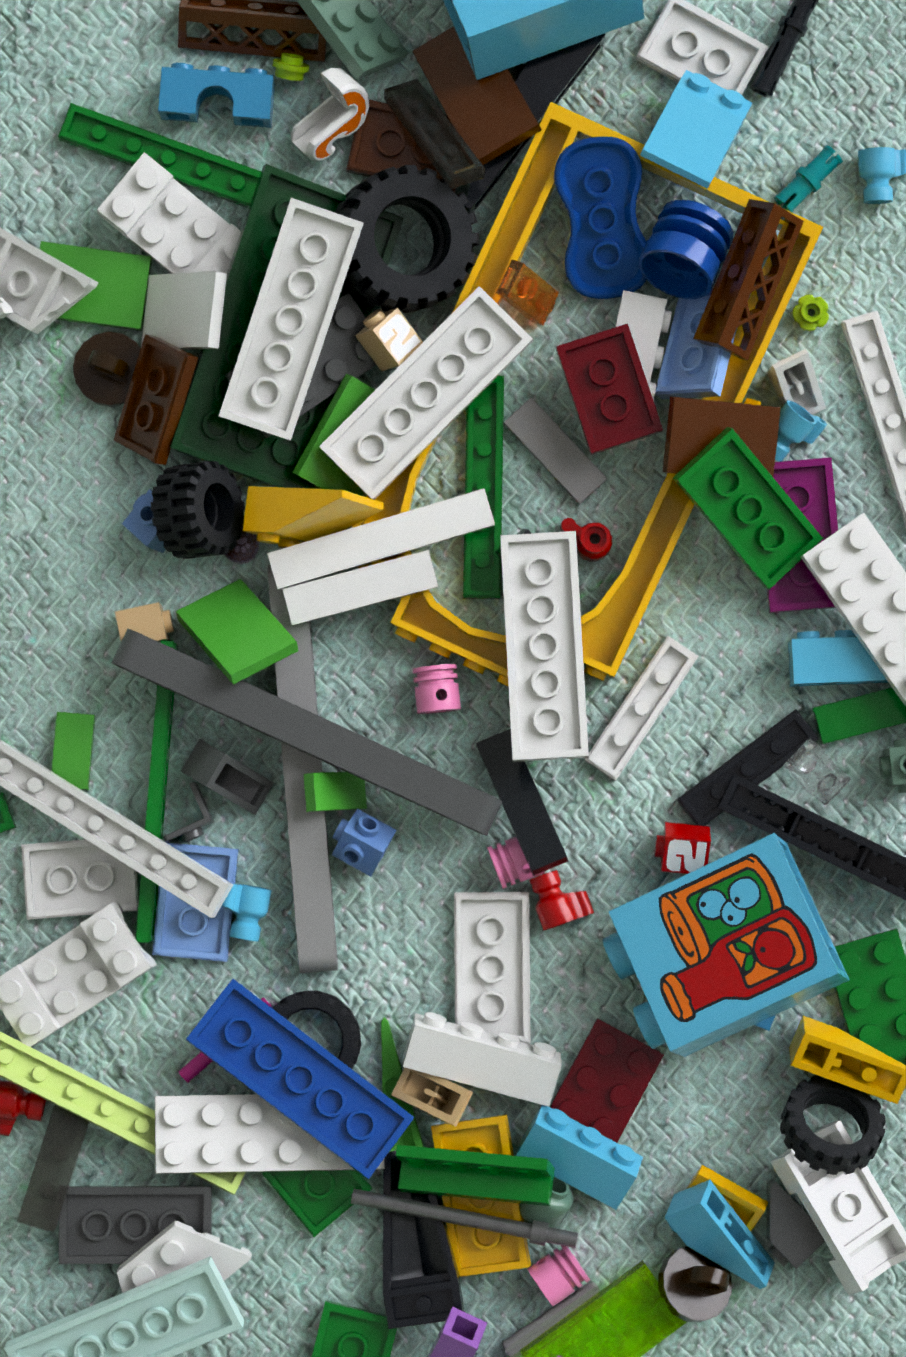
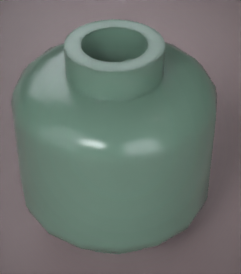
(555, 1213)

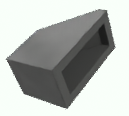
(227, 776)
(789, 1228)

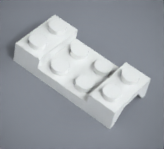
(169, 221)
(72, 975)
(848, 1214)

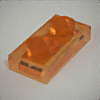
(527, 292)

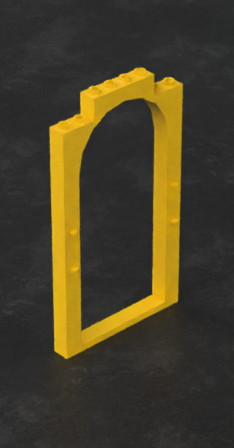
(614, 621)

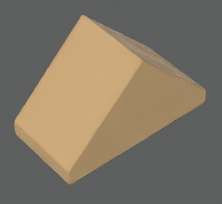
(432, 1095)

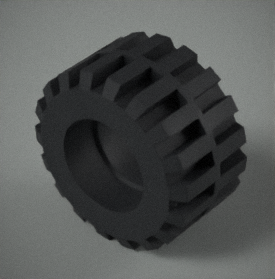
(197, 510)

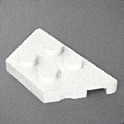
(37, 283)
(175, 1249)

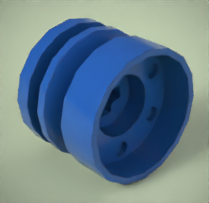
(686, 249)

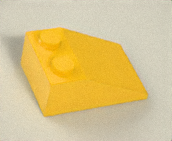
(303, 514)

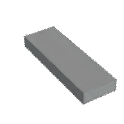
(555, 451)

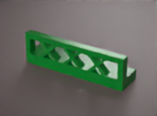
(475, 1175)

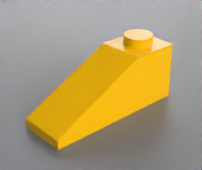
(846, 1060)

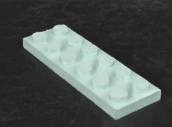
(143, 1322)

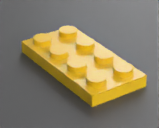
(473, 1248)

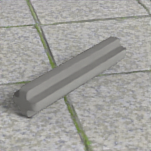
(538, 1326)

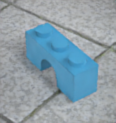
(186, 88)

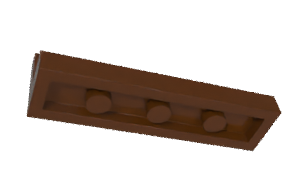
(249, 14)
(744, 274)

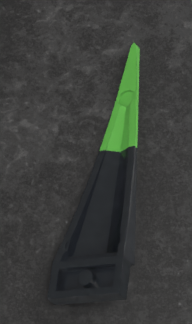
(418, 1258)

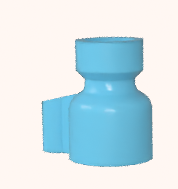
(877, 168)
(796, 426)
(249, 905)

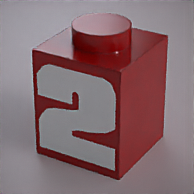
(683, 847)

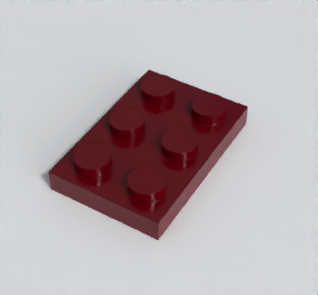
(609, 389)
(607, 1080)

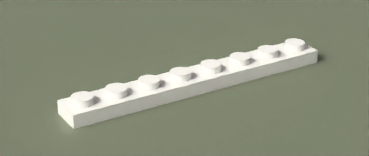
(112, 832)

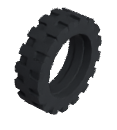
(336, 1010)
(819, 1152)

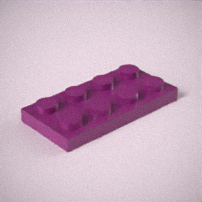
(812, 490)

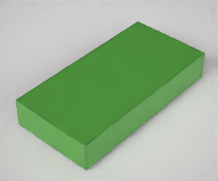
(74, 748)
(334, 791)

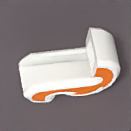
(333, 118)

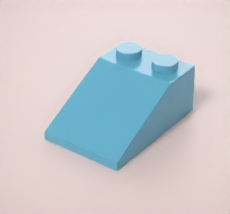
(696, 128)

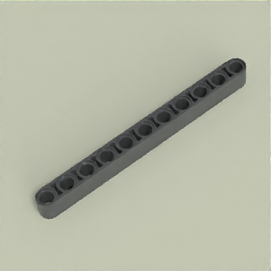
(307, 732)

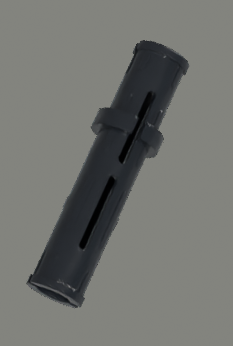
(791, 29)

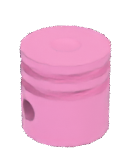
(439, 681)
(510, 862)
(558, 1274)

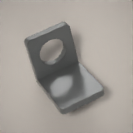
(195, 829)

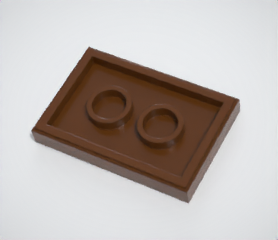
(384, 144)
(155, 399)
(698, 422)

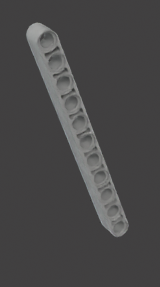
(305, 829)

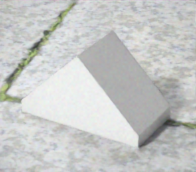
(796, 381)

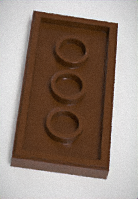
(484, 111)

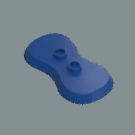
(600, 191)

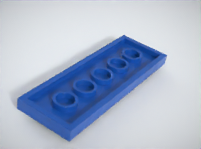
(300, 1078)

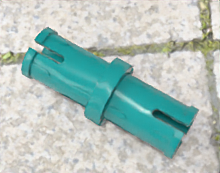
(808, 179)

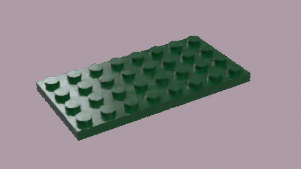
(200, 428)

